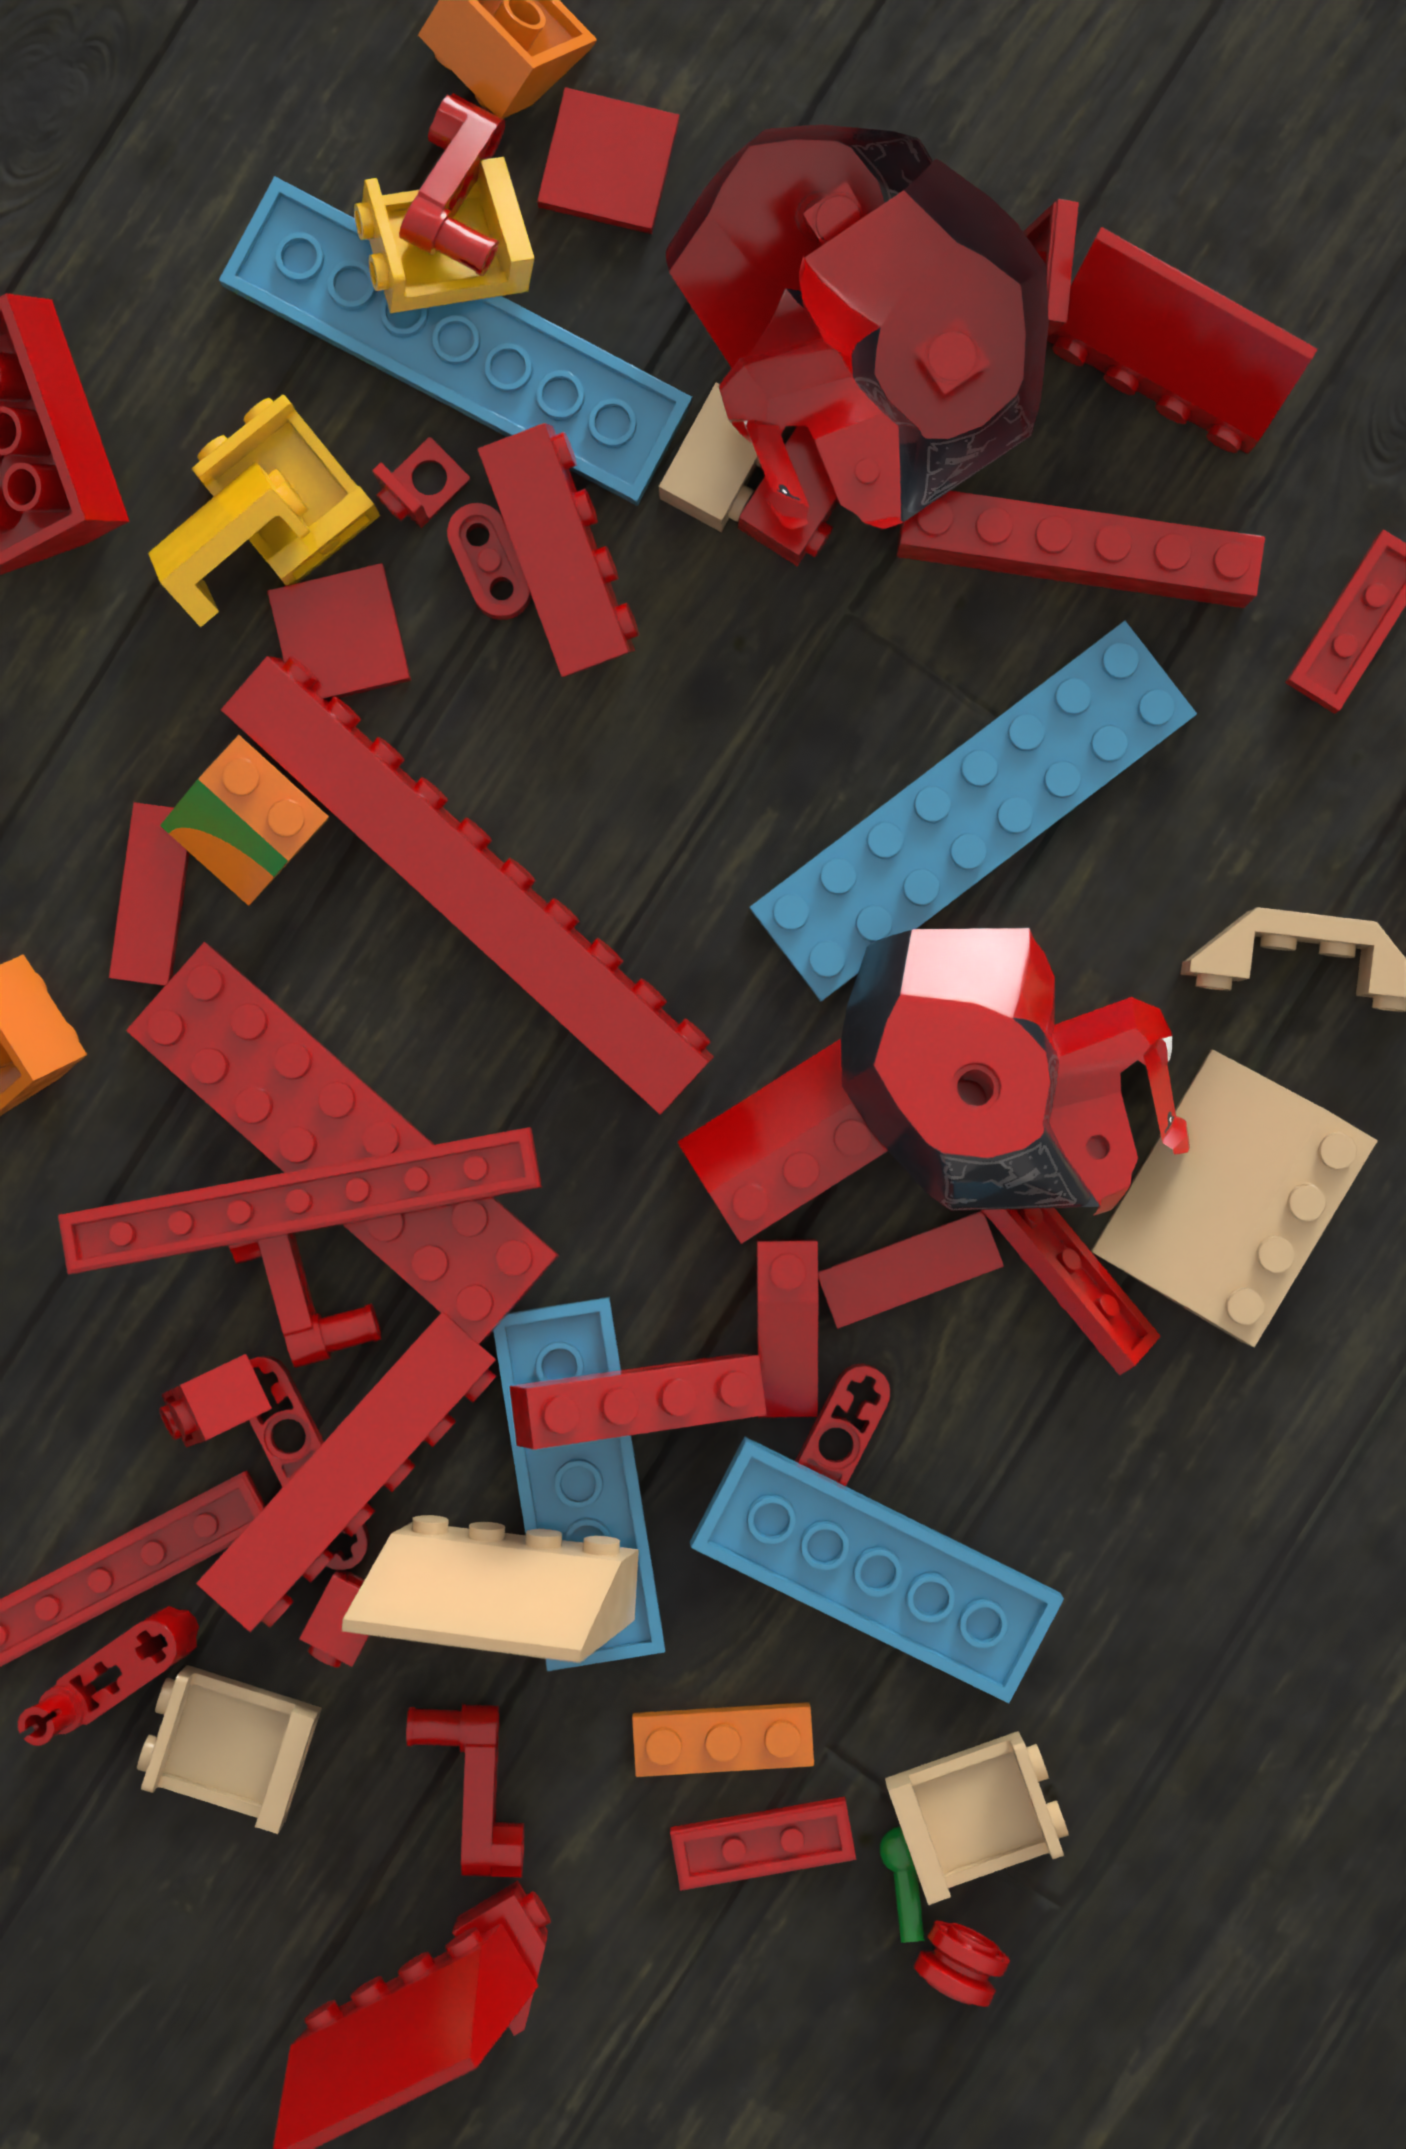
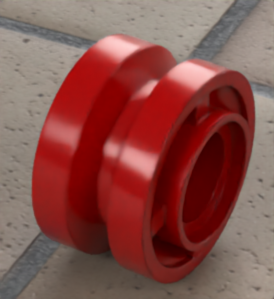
(961, 1963)

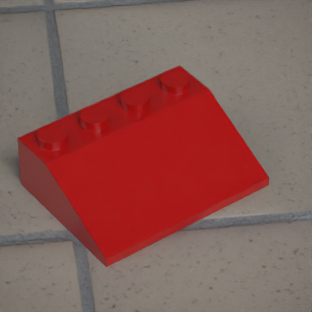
(1178, 344)
(52, 459)
(400, 2037)

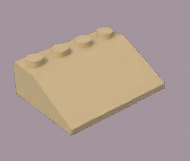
(1242, 1206)
(497, 1590)

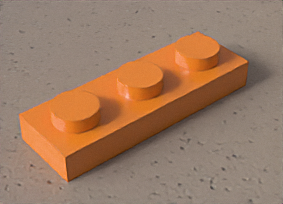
(723, 1739)

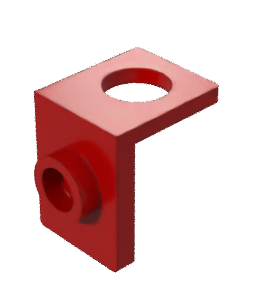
(404, 499)

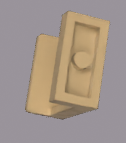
(229, 1745)
(976, 1813)

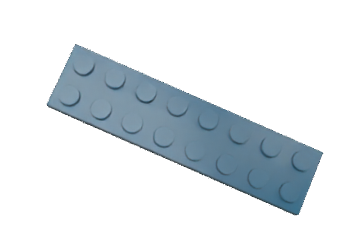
(470, 355)
(973, 809)

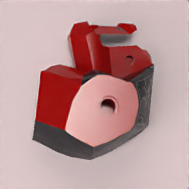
(777, 194)
(921, 359)
(979, 1087)

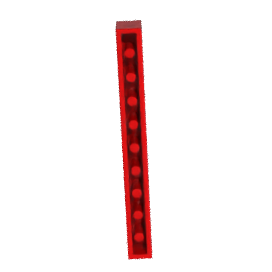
(468, 882)

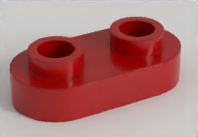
(488, 563)

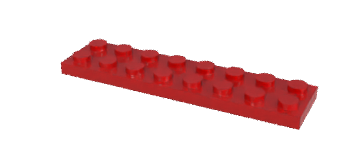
(316, 1112)

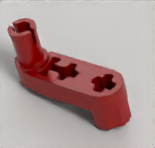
(468, 137)
(305, 1331)
(138, 1655)
(487, 1845)

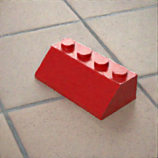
(782, 1145)

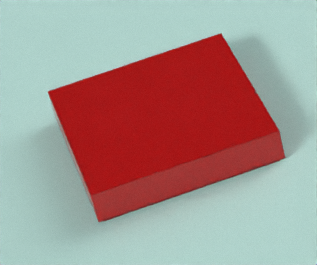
(608, 160)
(1054, 241)
(342, 631)

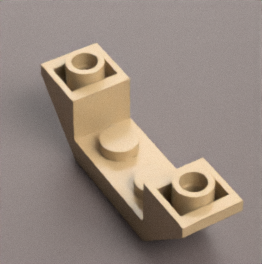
(1230, 952)

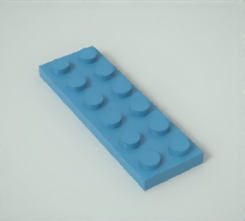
(582, 1485)
(876, 1570)

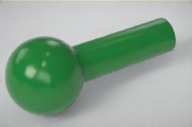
(898, 1859)

